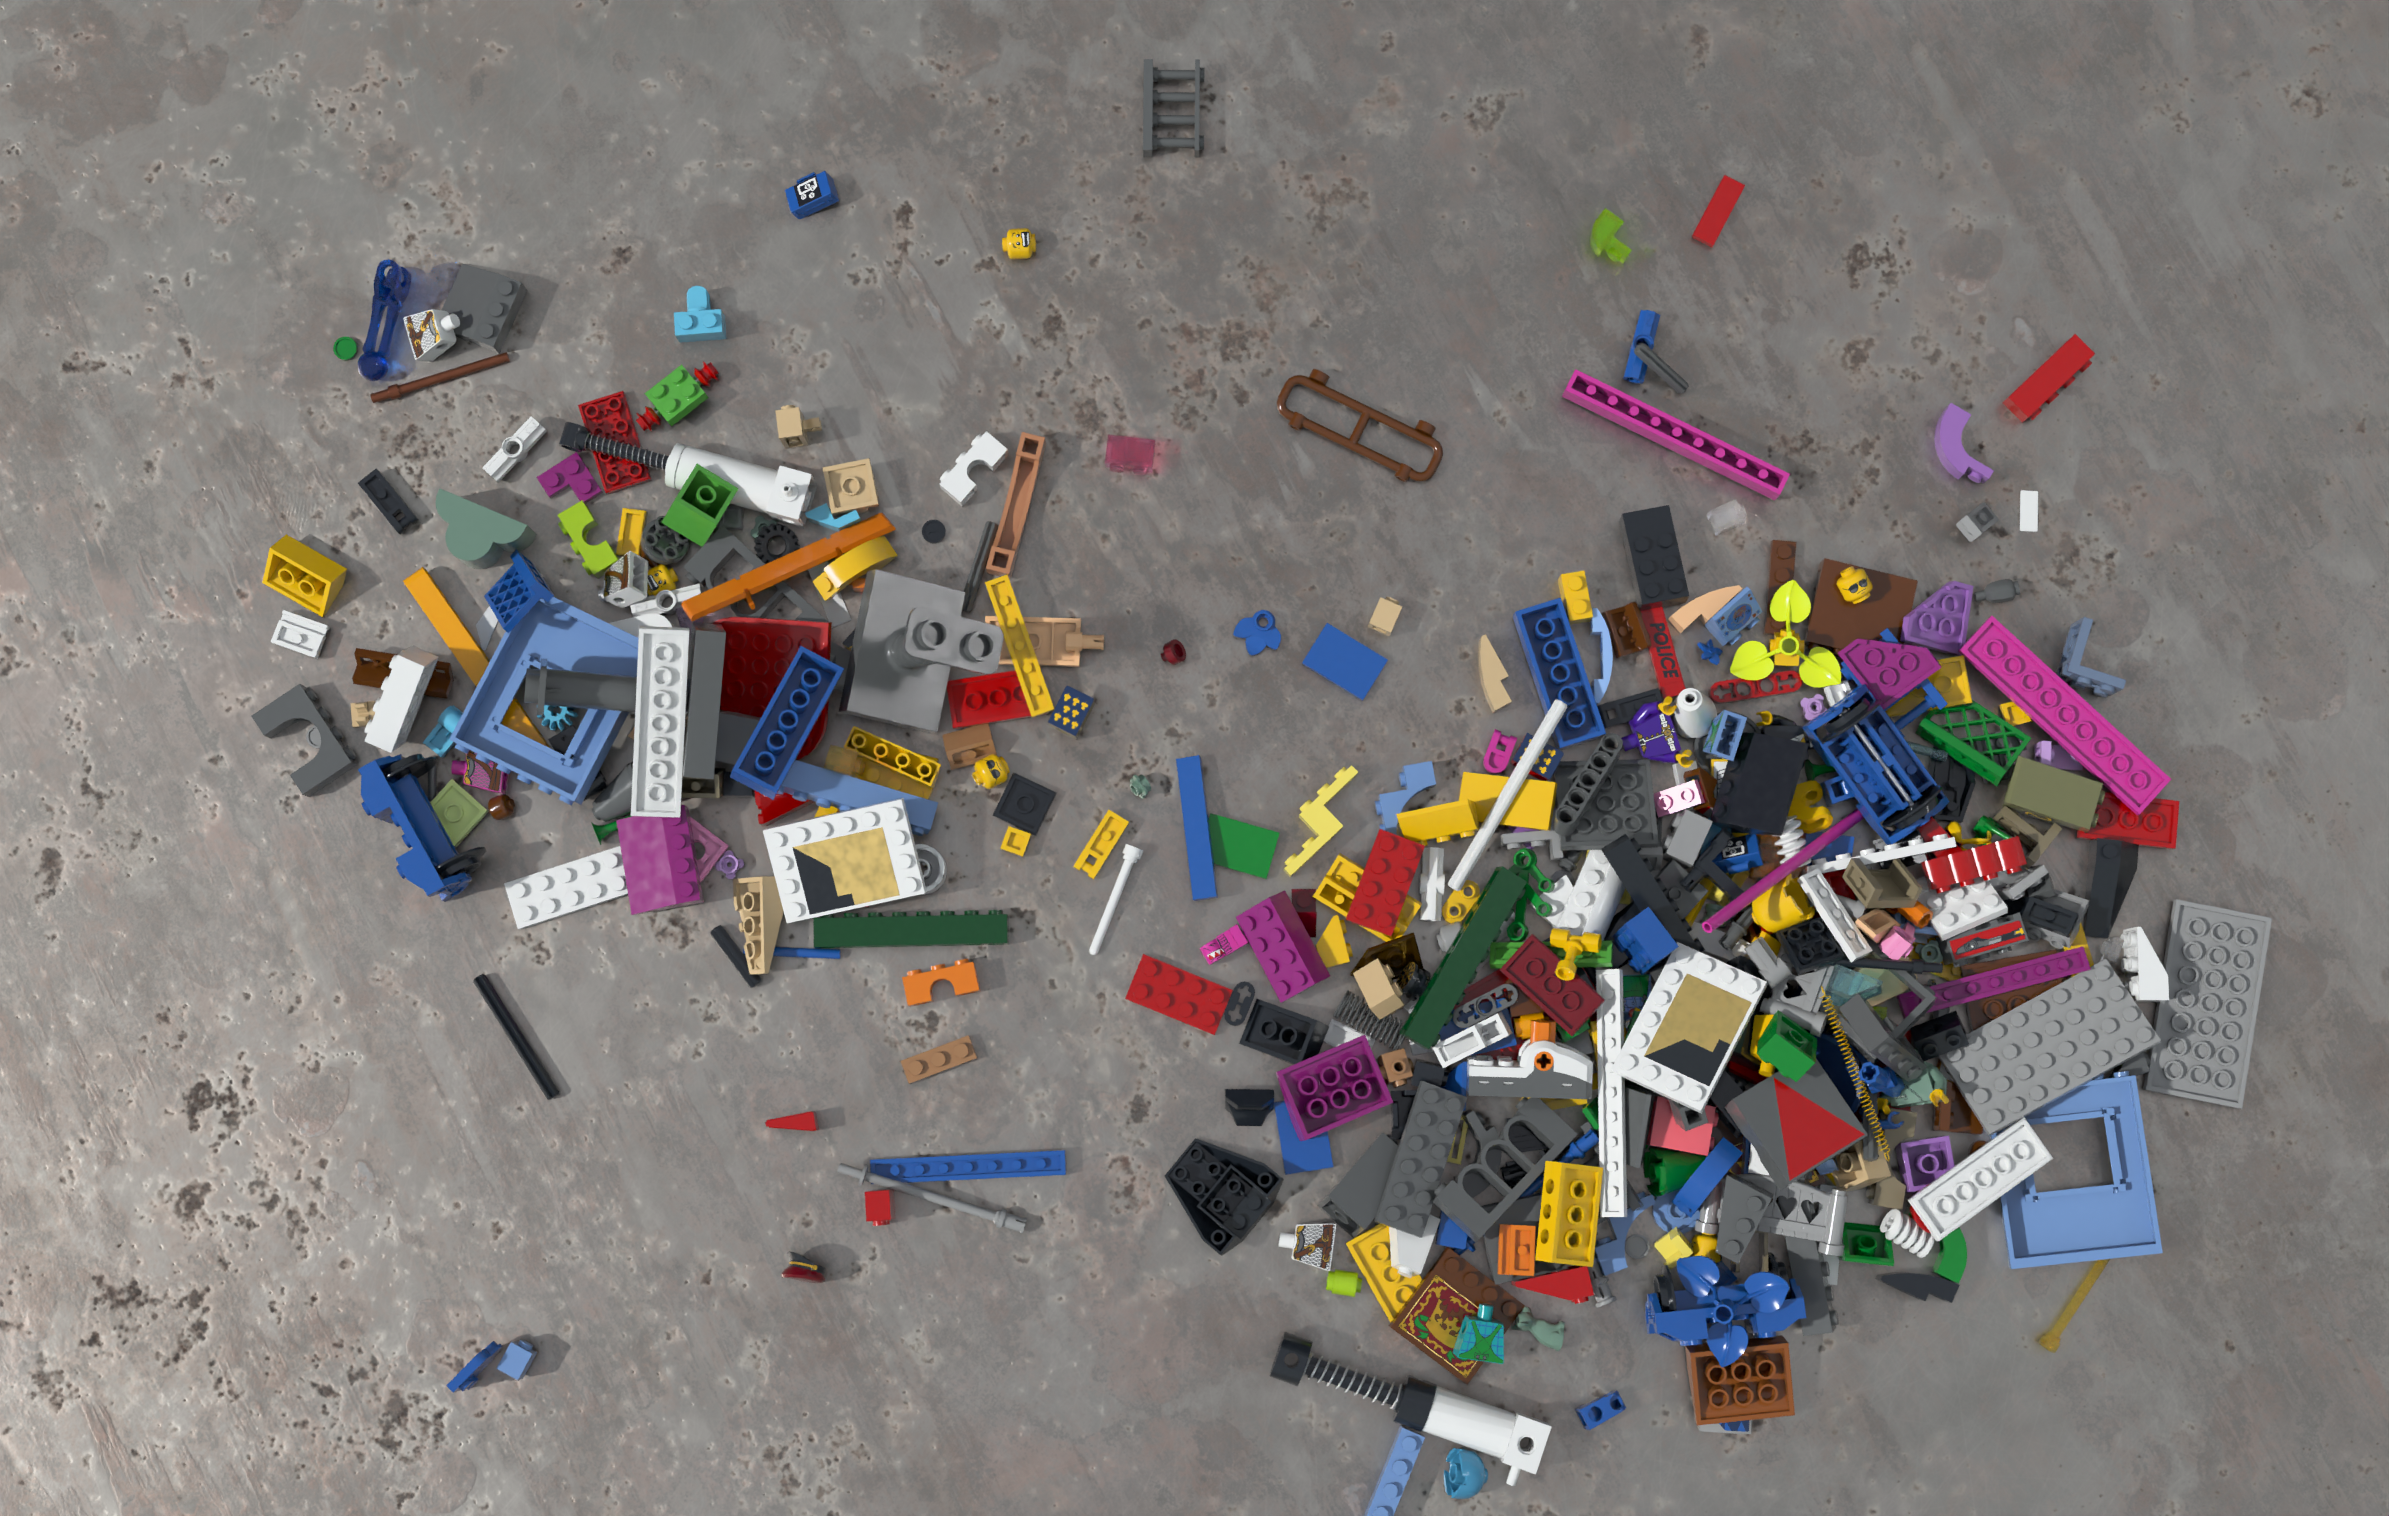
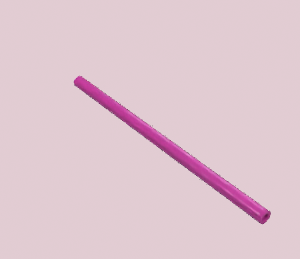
(1781, 871)

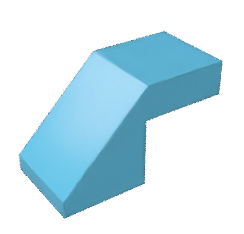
(823, 517)

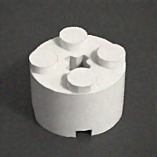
(937, 869)

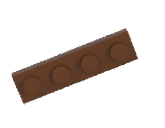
(1780, 572)

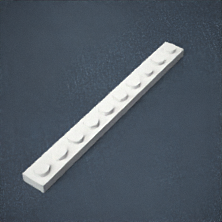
(1611, 1095)

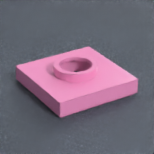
(713, 847)

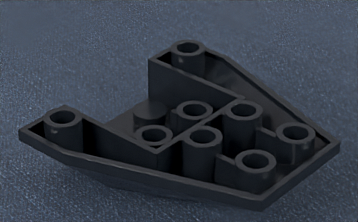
(1222, 1192)

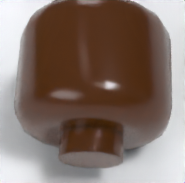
(501, 807)

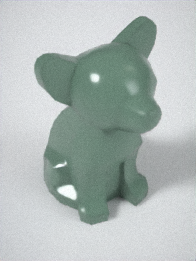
(1545, 1332)

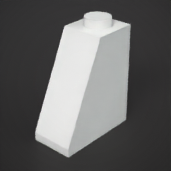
(1409, 1251)

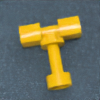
(1573, 946)

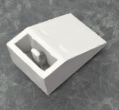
(2142, 969)

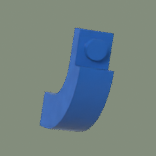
(1706, 1177)

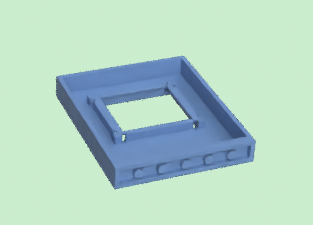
(568, 642)
(2088, 1220)

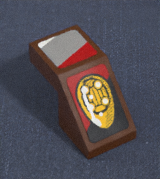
(1707, 786)

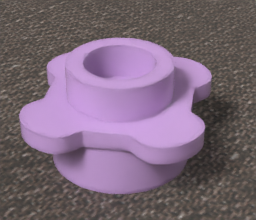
(1807, 705)
(722, 865)

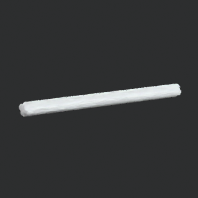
(1507, 795)

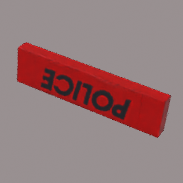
(1663, 653)

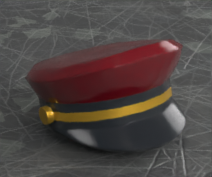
(803, 1269)

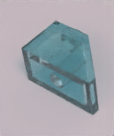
(1847, 983)

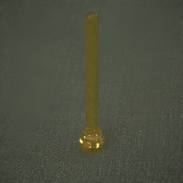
(2051, 1339)

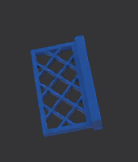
(517, 591)

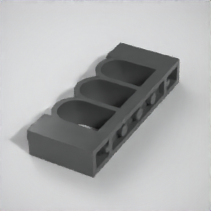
(714, 556)
(1463, 1209)

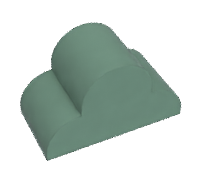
(480, 534)

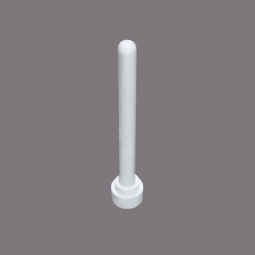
(1131, 855)

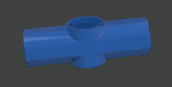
(1644, 333)
(1881, 1079)

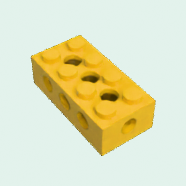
(1569, 1214)

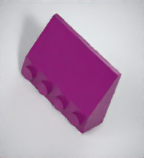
(659, 862)
(1333, 1088)

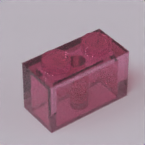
(1130, 454)

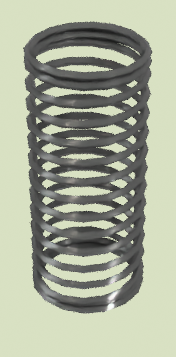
(1347, 1000)

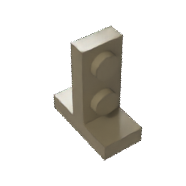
(2027, 833)

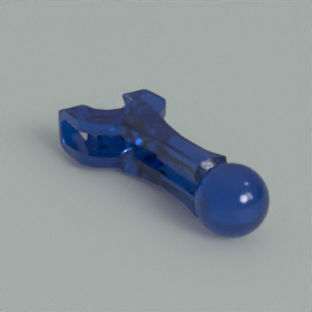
(388, 293)

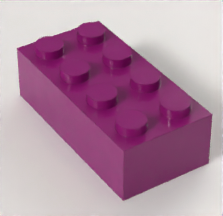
(1283, 946)

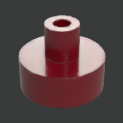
(1173, 652)

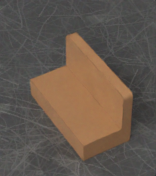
(968, 745)

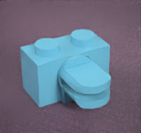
(699, 321)

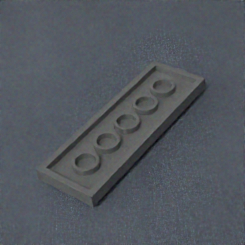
(1420, 1159)

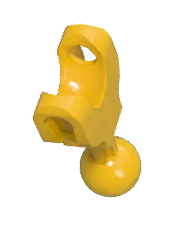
(1813, 818)

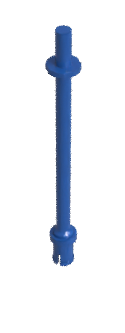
(1576, 1151)

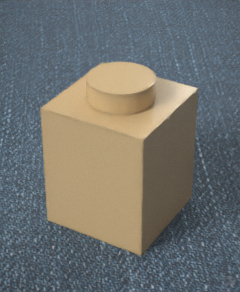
(1385, 615)

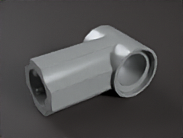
(1770, 966)

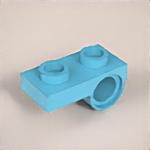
(439, 738)

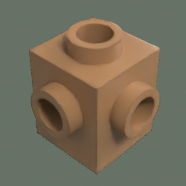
(1398, 1060)

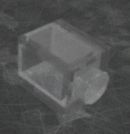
(1726, 517)

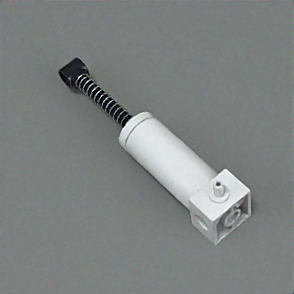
(780, 493)

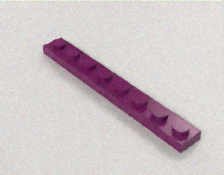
(2000, 980)

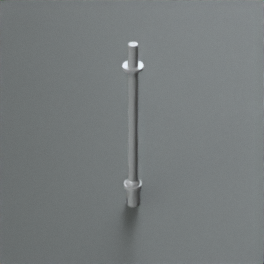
(999, 1217)

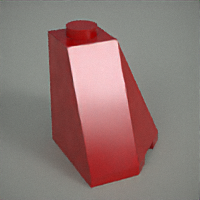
(778, 808)

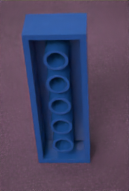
(1559, 672)
(786, 722)

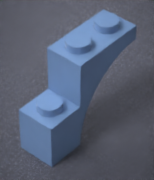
(1415, 779)
(1610, 1252)

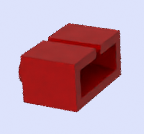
(880, 1206)

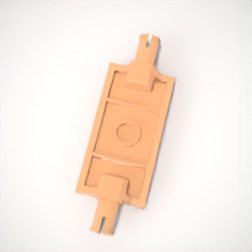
(1053, 640)

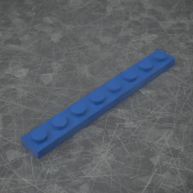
(971, 1166)

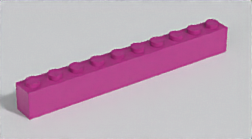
(1676, 435)

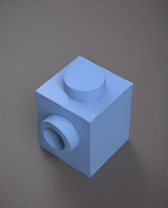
(517, 1359)

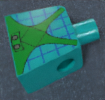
(1481, 1337)

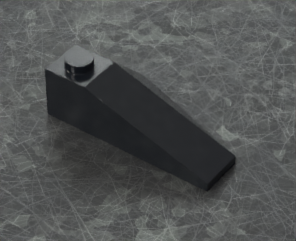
(2108, 881)

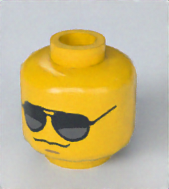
(1854, 585)
(990, 771)

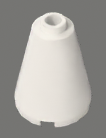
(1693, 713)

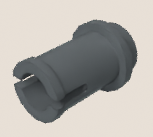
(1570, 860)

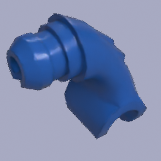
(1887, 1123)

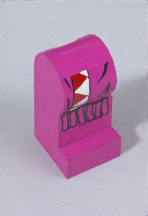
(1224, 945)

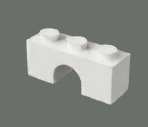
(984, 451)

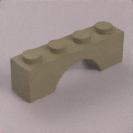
(1891, 1191)

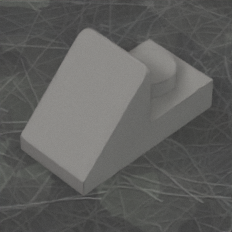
(1977, 522)

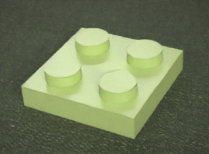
(457, 811)

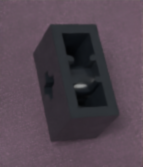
(1939, 1036)

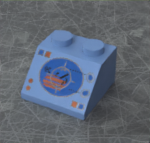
(1734, 617)

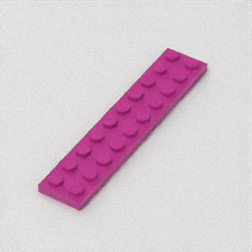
(2064, 715)

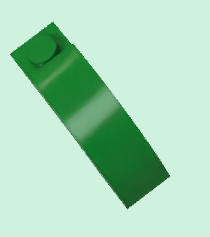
(1951, 1256)

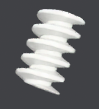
(1790, 840)
(1906, 1232)

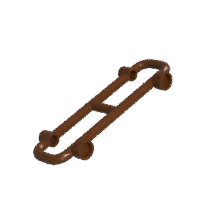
(1422, 432)

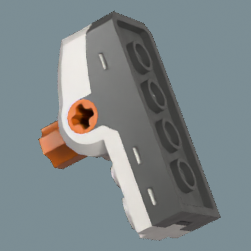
(1561, 1074)

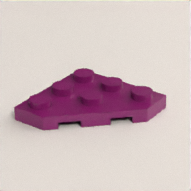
(1888, 667)

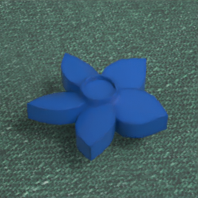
(1710, 652)

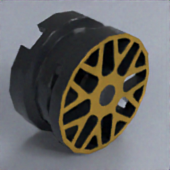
(1413, 980)

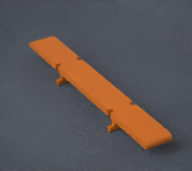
(786, 567)

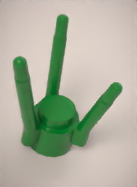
(1988, 824)

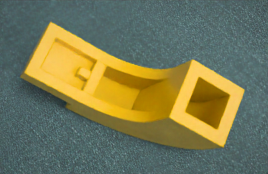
(854, 564)

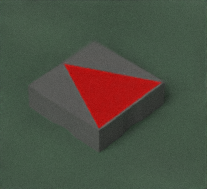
(1795, 1123)

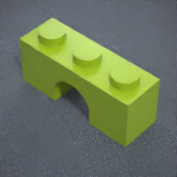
(577, 523)

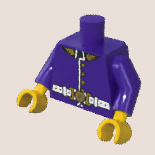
(1655, 734)

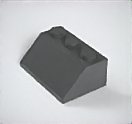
(1637, 1117)

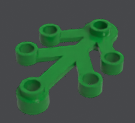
(1530, 893)

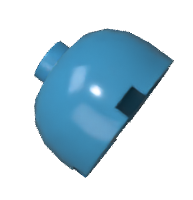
(1465, 1474)

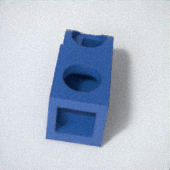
(1600, 1409)

